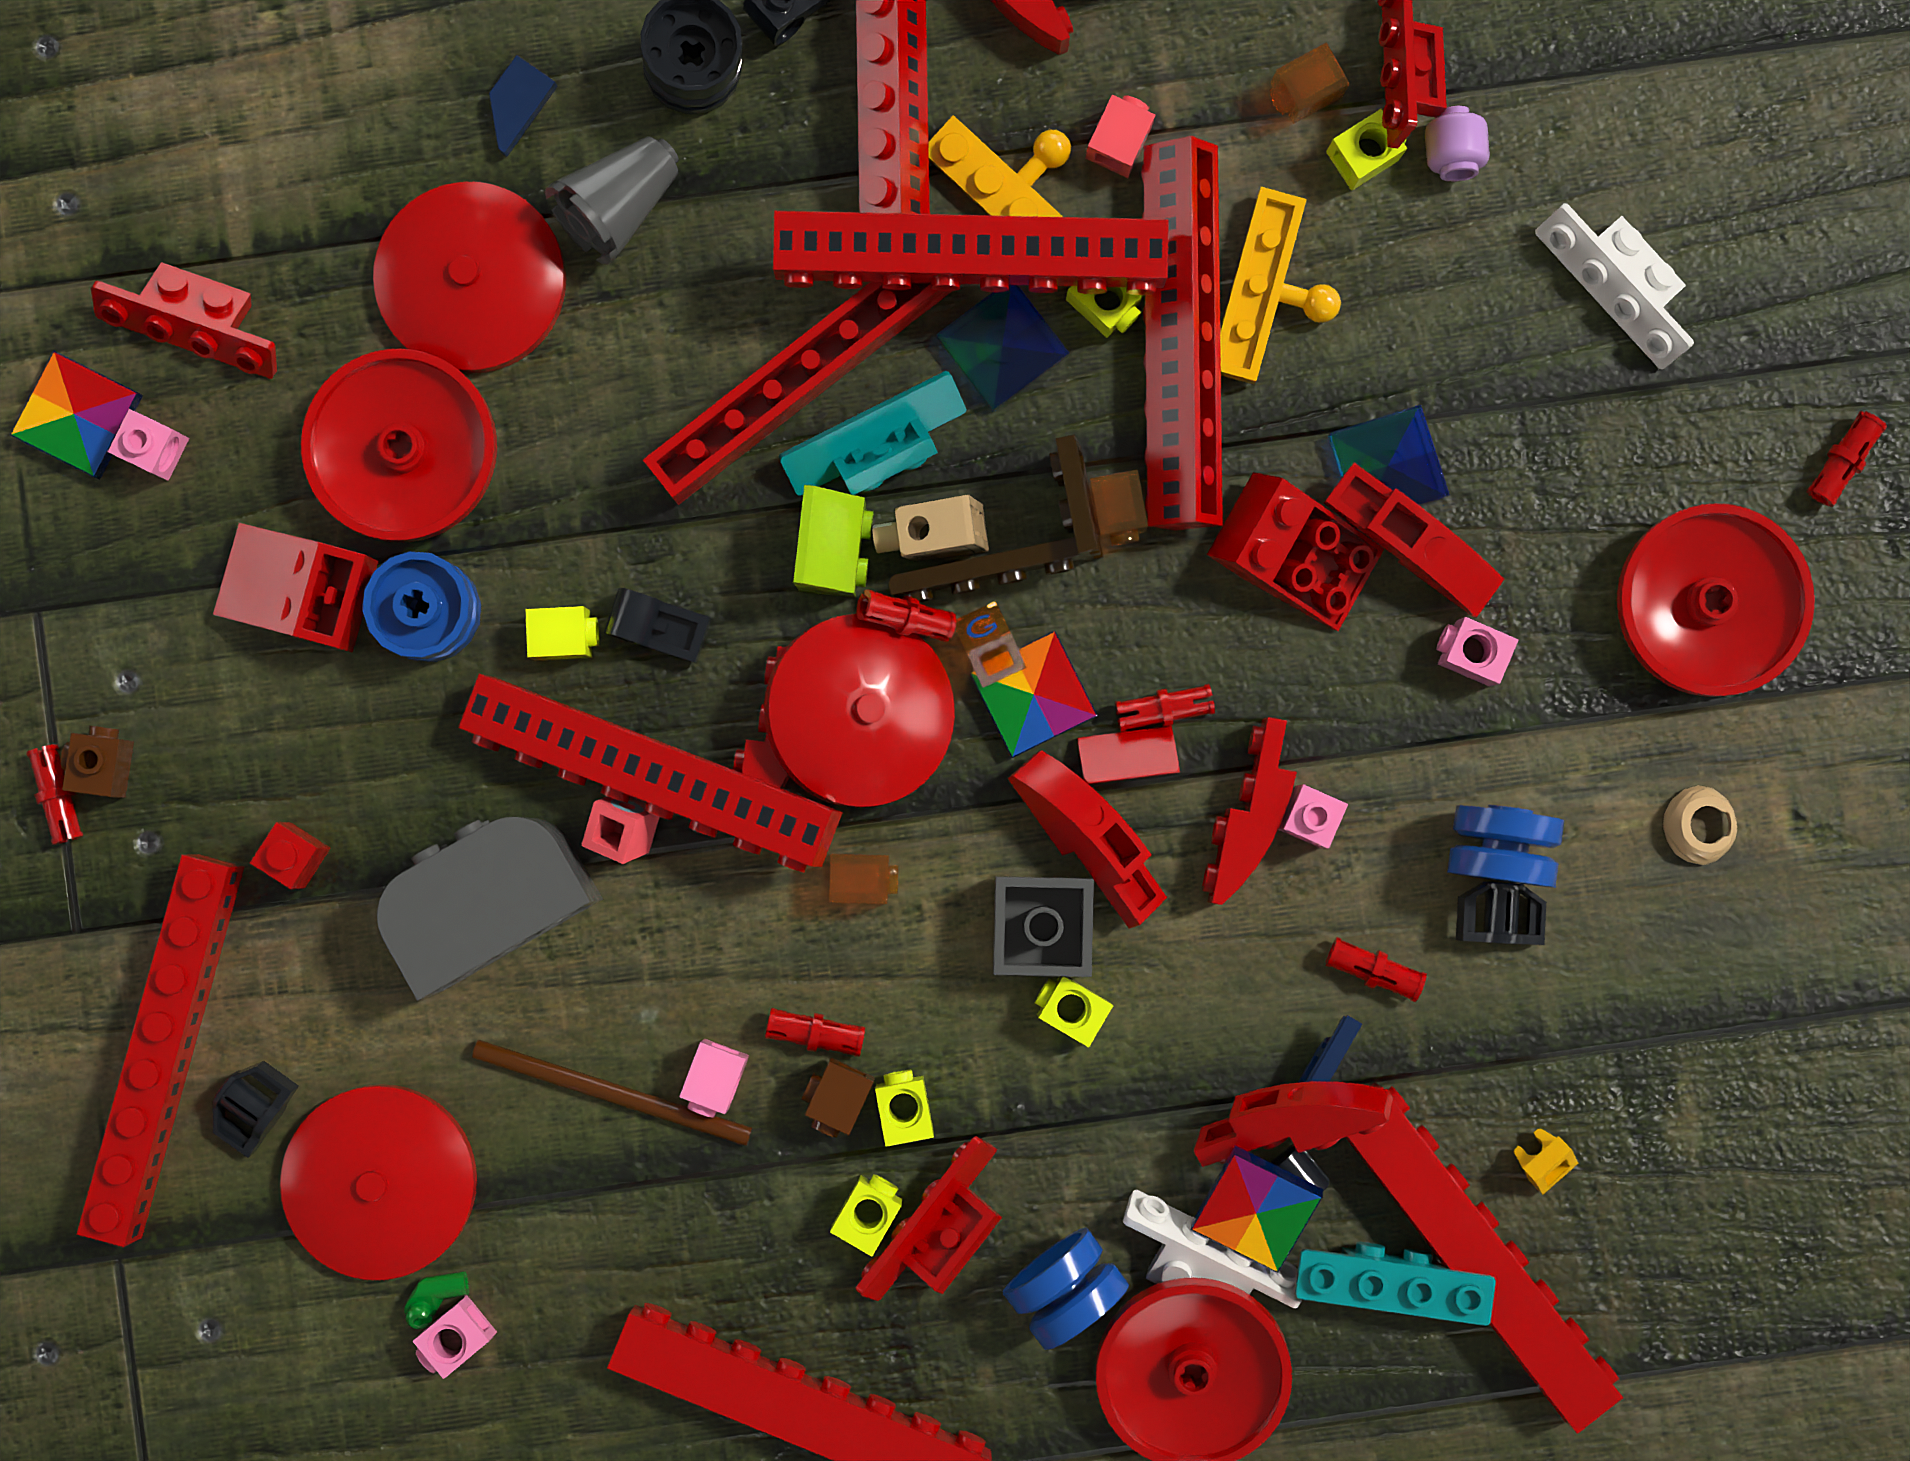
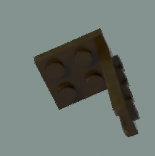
(1012, 565)

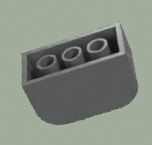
(480, 899)

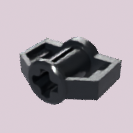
(1501, 915)
(251, 1106)

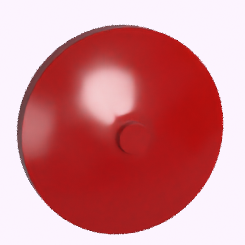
(470, 276)
(399, 445)
(1715, 600)
(858, 712)
(378, 1182)
(1193, 1372)

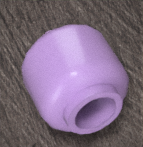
(1457, 144)

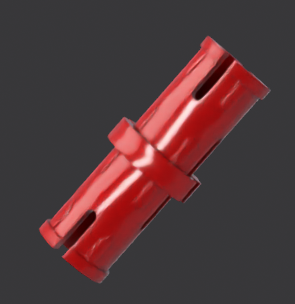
(1846, 458)
(906, 615)
(1164, 707)
(55, 801)
(1376, 969)
(815, 1032)

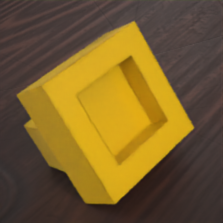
(1550, 1164)

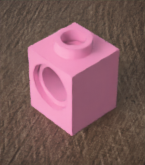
(148, 444)
(1496, 645)
(1312, 816)
(713, 1078)
(470, 1325)

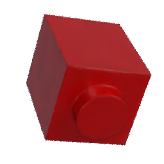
(290, 855)

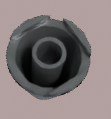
(613, 196)

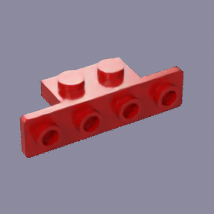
(1411, 70)
(190, 315)
(942, 1229)

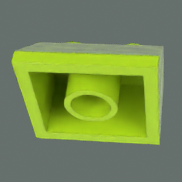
(831, 542)

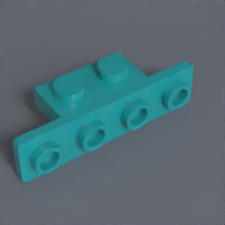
(877, 440)
(1395, 1283)

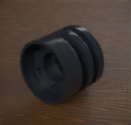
(693, 30)

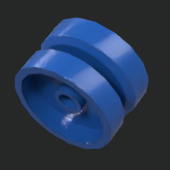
(394, 599)
(1505, 845)
(1066, 1289)

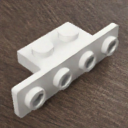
(1622, 278)
(1193, 1255)

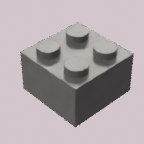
(1043, 926)

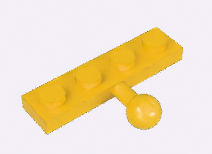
(989, 178)
(1261, 285)

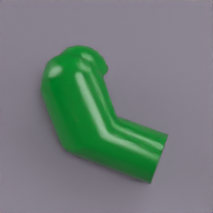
(429, 1295)

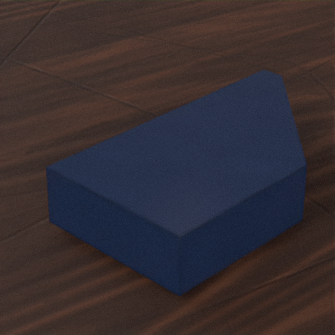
(517, 101)
(1331, 1051)

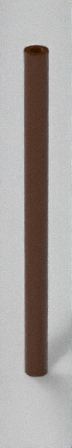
(610, 1092)

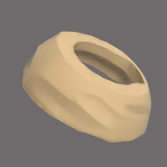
(1678, 821)

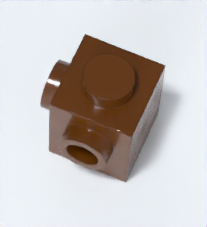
(97, 763)
(836, 1097)

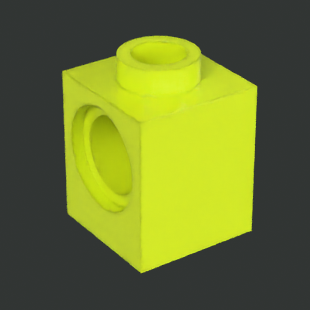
(1352, 162)
(1106, 320)
(561, 633)
(1088, 1024)
(910, 1129)
(859, 1233)

